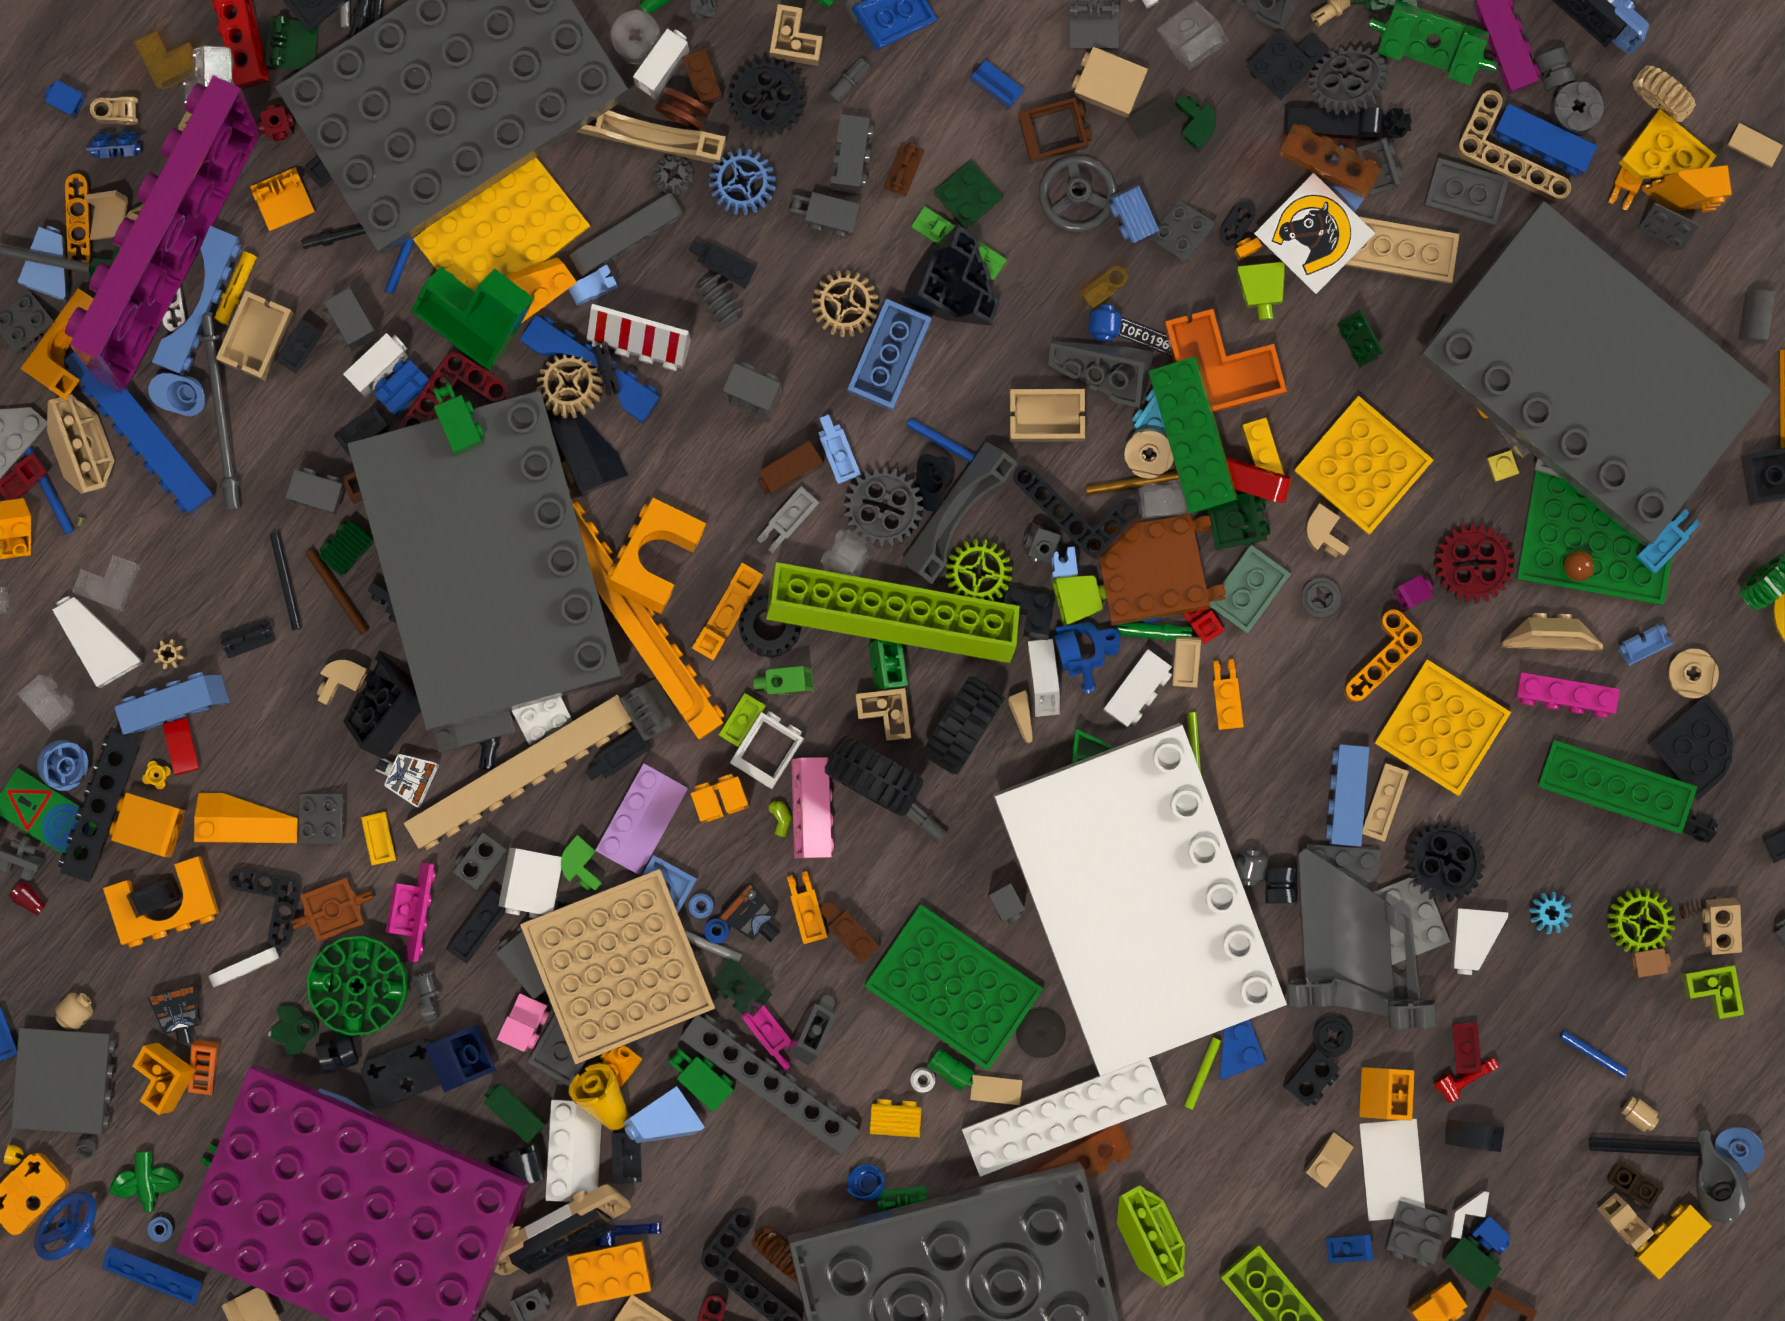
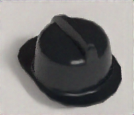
(933, 478)

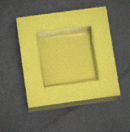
(1502, 466)

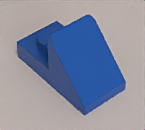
(1349, 1248)

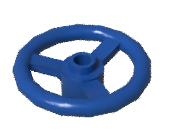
(69, 1228)

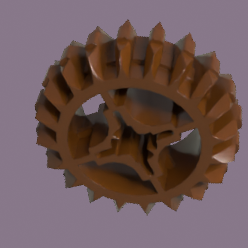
(775, 1250)

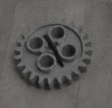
(1348, 80)
(890, 485)

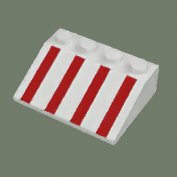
(638, 337)

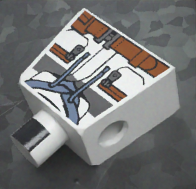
(408, 777)

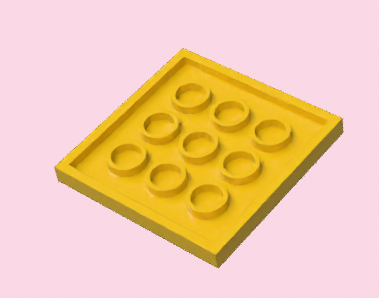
(1363, 465)
(1442, 727)

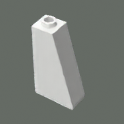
(98, 647)

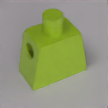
(1262, 287)
(1078, 597)

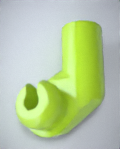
(783, 816)

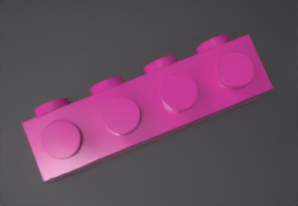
(1566, 693)

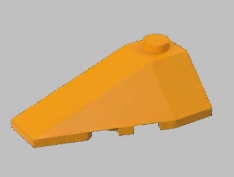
(234, 820)

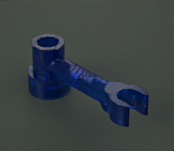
(609, 1238)

